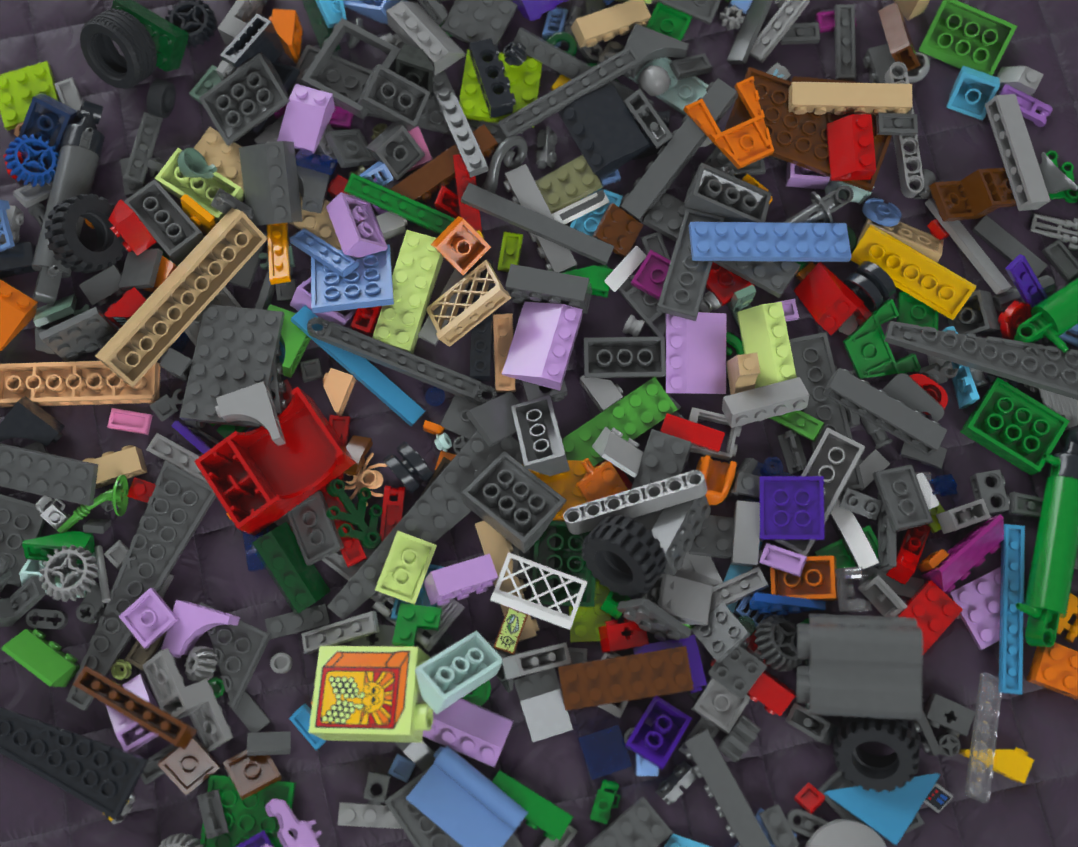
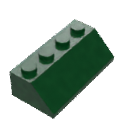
(285, 564)

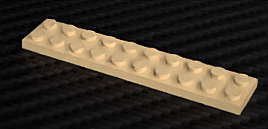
(228, 164)

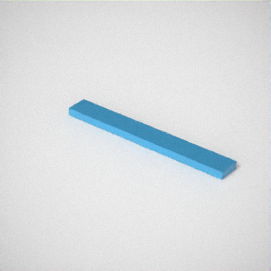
(365, 373)
(1010, 617)

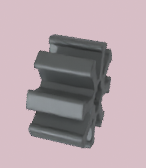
(739, 738)

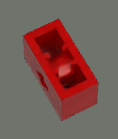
(366, 320)
(612, 638)

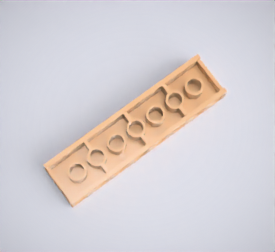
(73, 384)

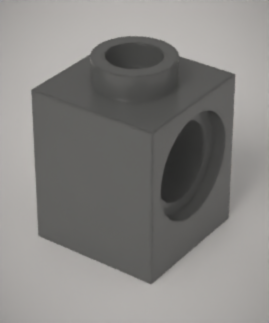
(384, 780)

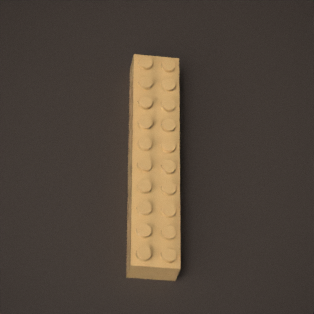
(181, 297)

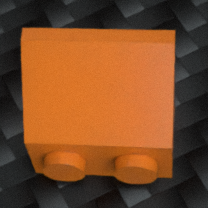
(289, 31)

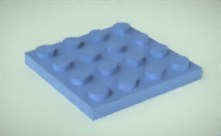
(362, 288)

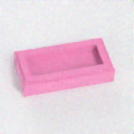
(129, 421)

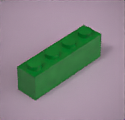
(540, 810)

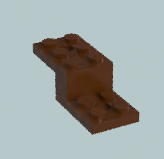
(974, 195)

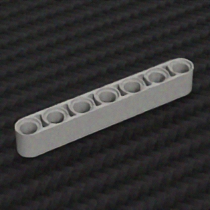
(903, 157)
(637, 501)

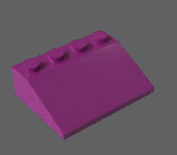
(967, 553)

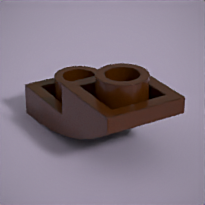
(358, 447)

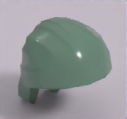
(194, 165)

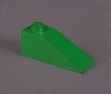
(597, 275)
(39, 547)

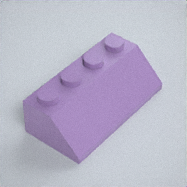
(470, 731)

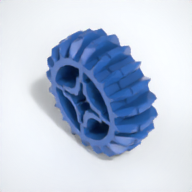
(25, 147)

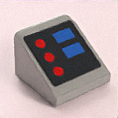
(938, 798)

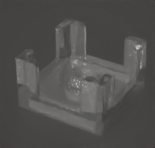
(846, 590)

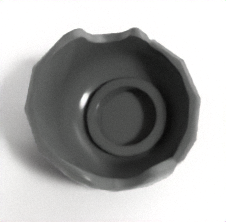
(929, 178)

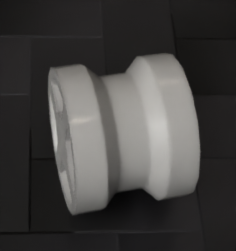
(633, 326)

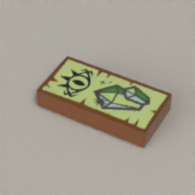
(511, 630)

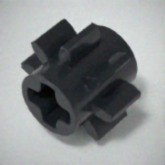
(515, 54)

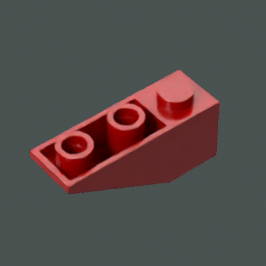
(909, 553)

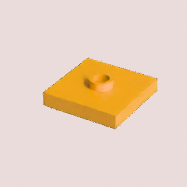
(198, 215)

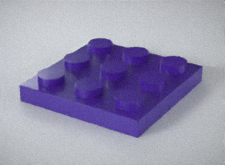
(792, 508)

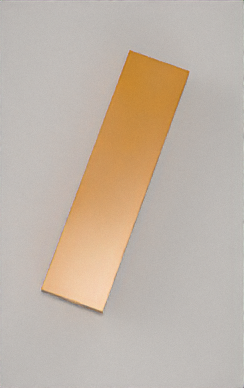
(278, 253)

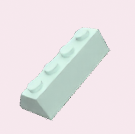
(457, 671)

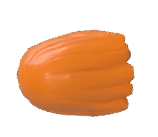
(718, 478)

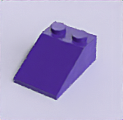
(658, 732)

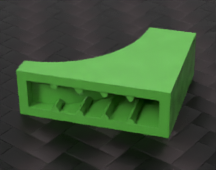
(293, 340)

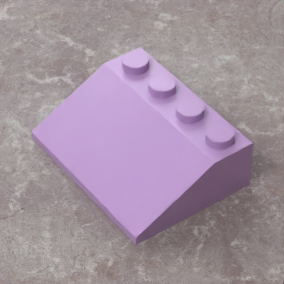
(543, 343)
(696, 354)

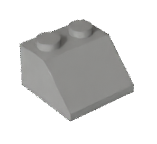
(619, 451)

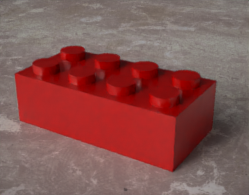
(932, 611)

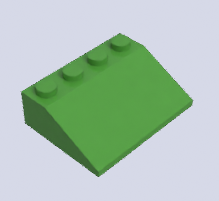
(967, 37)

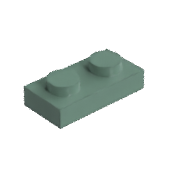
(207, 82)

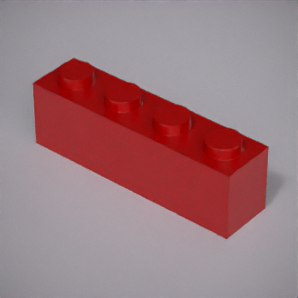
(770, 692)

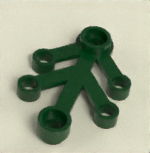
(355, 516)

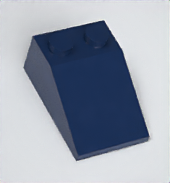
(47, 119)

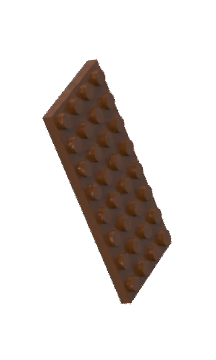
(799, 137)

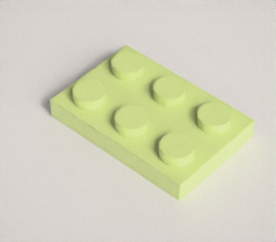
(405, 567)

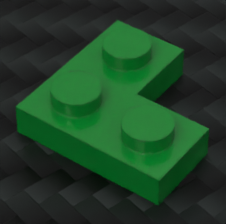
(410, 619)

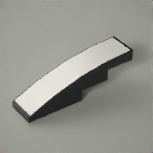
(853, 537)

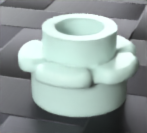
(443, 442)

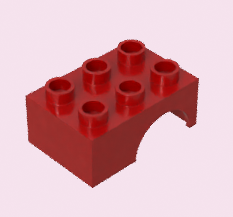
(266, 481)

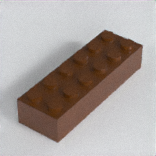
(625, 678)

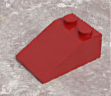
(827, 298)

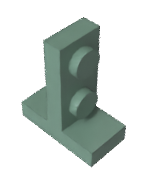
(741, 300)

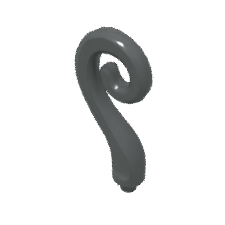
(503, 150)

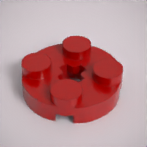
(1012, 317)

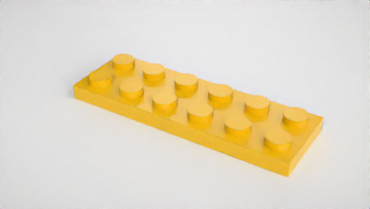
(914, 272)

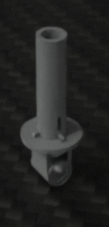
(822, 207)

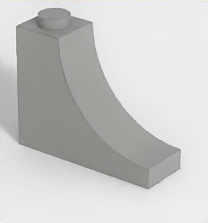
(252, 405)

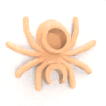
(366, 478)

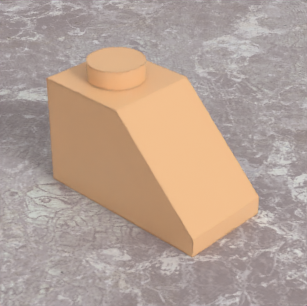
(338, 388)

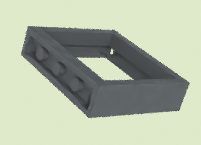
(328, 48)

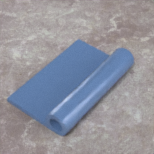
(465, 802)

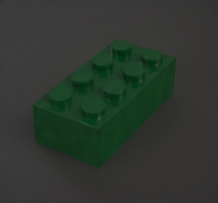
(168, 38)

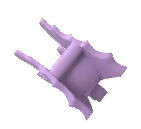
(302, 831)

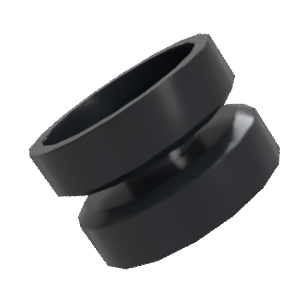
(871, 285)
(410, 464)

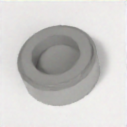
(281, 663)

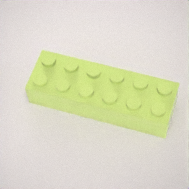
(412, 290)

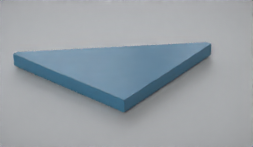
(886, 811)

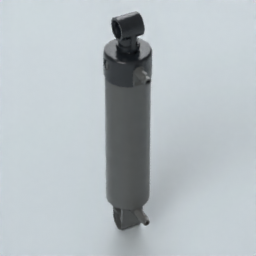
(73, 176)

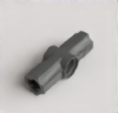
(1006, 298)

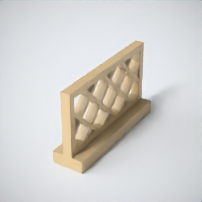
(473, 313)

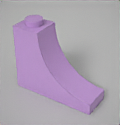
(192, 624)

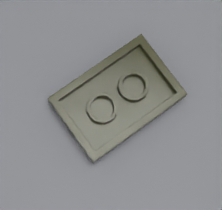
(568, 184)

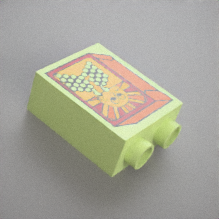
(369, 695)

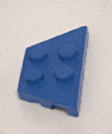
(783, 605)

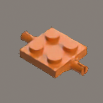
(599, 481)

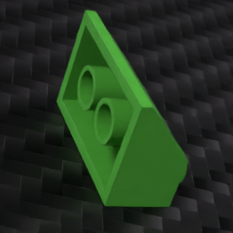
(42, 657)

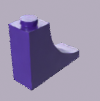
(695, 663)

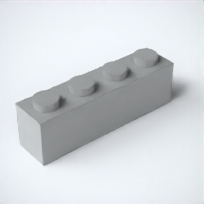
(765, 402)

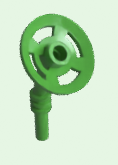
(117, 495)

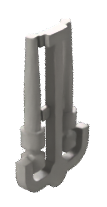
(1059, 230)

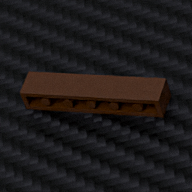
(440, 171)
(135, 707)

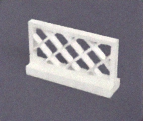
(531, 608)

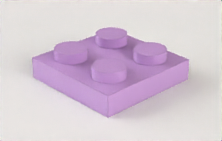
(148, 618)

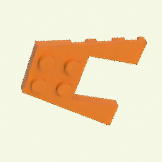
(743, 142)

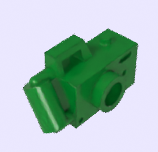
(604, 801)

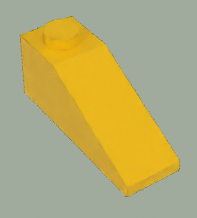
(1009, 763)

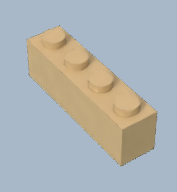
(610, 22)
(124, 462)

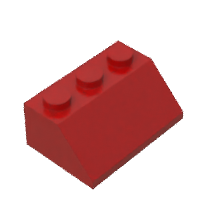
(851, 148)

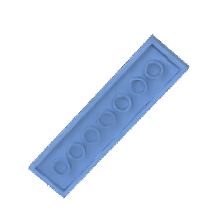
(769, 241)

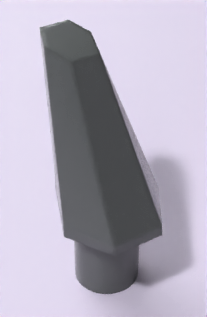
(353, 40)

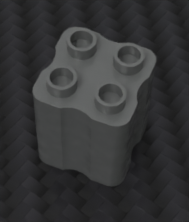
(860, 666)

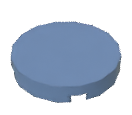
(881, 213)

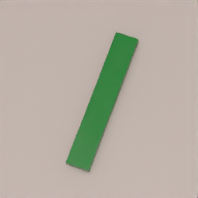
(397, 204)

